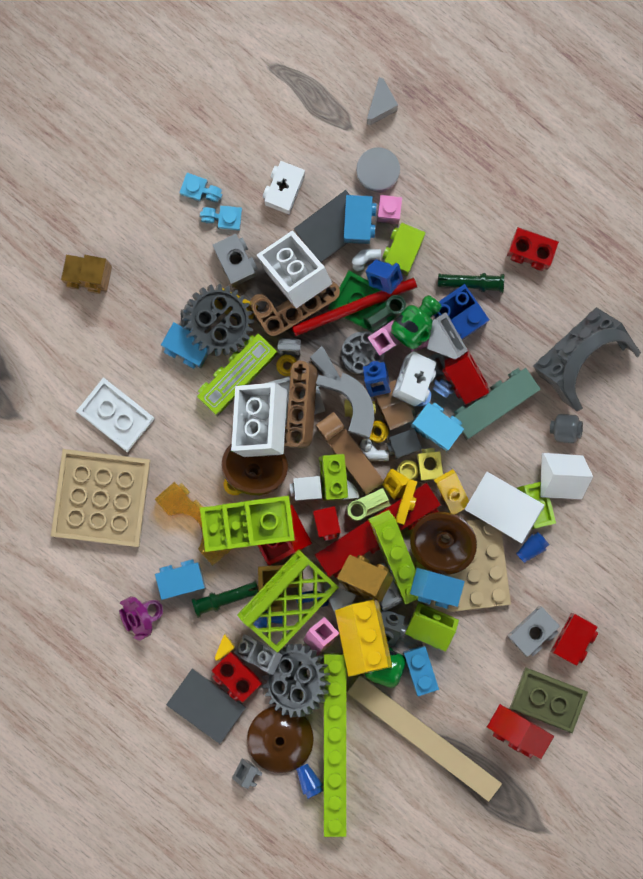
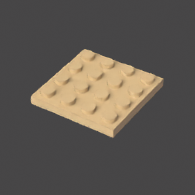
(100, 498)
(487, 574)

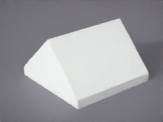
(564, 476)

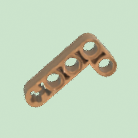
(279, 312)
(296, 404)
(356, 462)

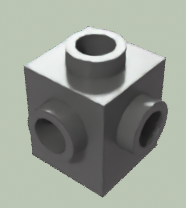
(393, 626)

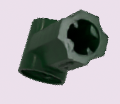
(384, 314)

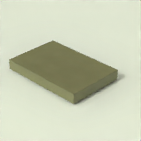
(548, 700)

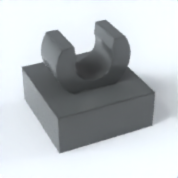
(245, 773)

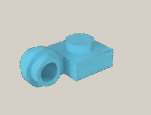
(195, 187)
(228, 217)

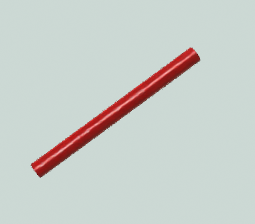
(352, 307)

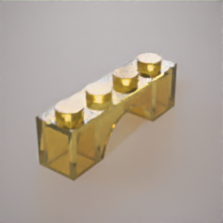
(176, 501)

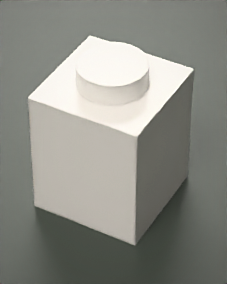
(306, 488)

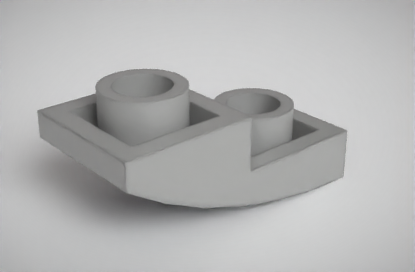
(258, 654)

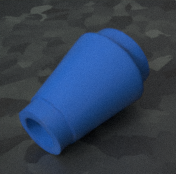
(532, 547)
(309, 781)

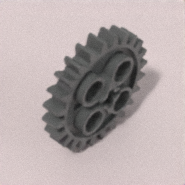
(231, 335)
(296, 680)

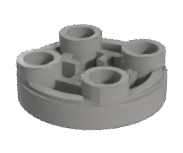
(378, 169)
(359, 352)

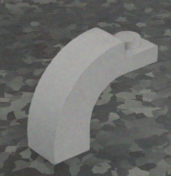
(360, 400)

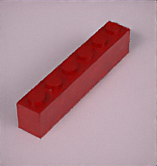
(362, 538)

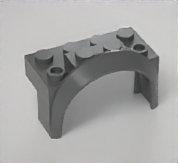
(565, 359)

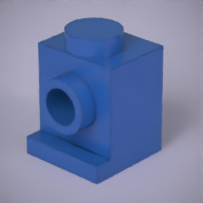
(384, 276)
(375, 373)

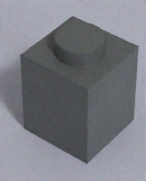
(404, 444)

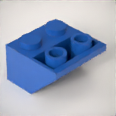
(463, 311)

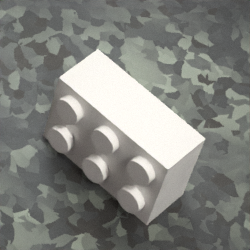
(294, 269)
(259, 420)

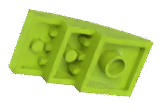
(247, 523)

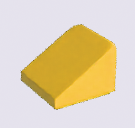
(395, 483)
(225, 647)

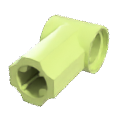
(370, 504)

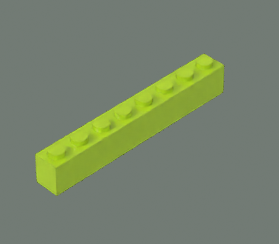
(335, 746)

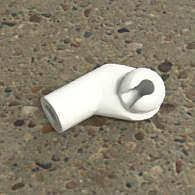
(363, 256)
(372, 453)

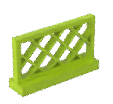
(277, 586)

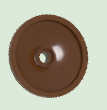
(269, 472)
(439, 553)
(262, 740)

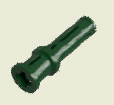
(482, 282)
(215, 601)

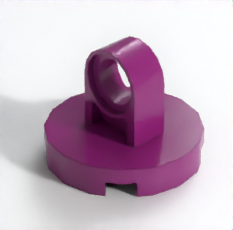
(136, 617)

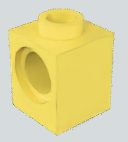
(425, 474)

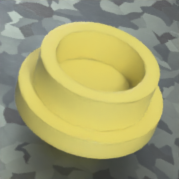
(409, 469)

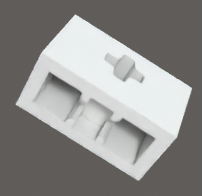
(285, 199)
(414, 379)

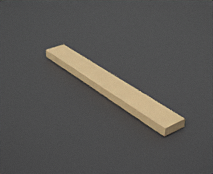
(424, 738)

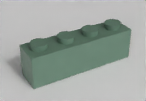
(497, 402)

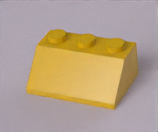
(363, 638)

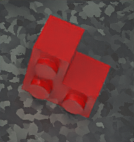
(522, 734)

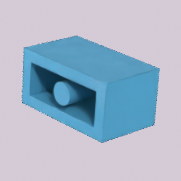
(358, 219)
(179, 345)
(180, 580)
(436, 587)
(421, 670)

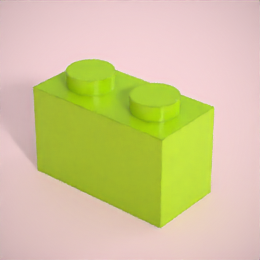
(404, 247)
(432, 627)

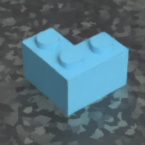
(437, 426)

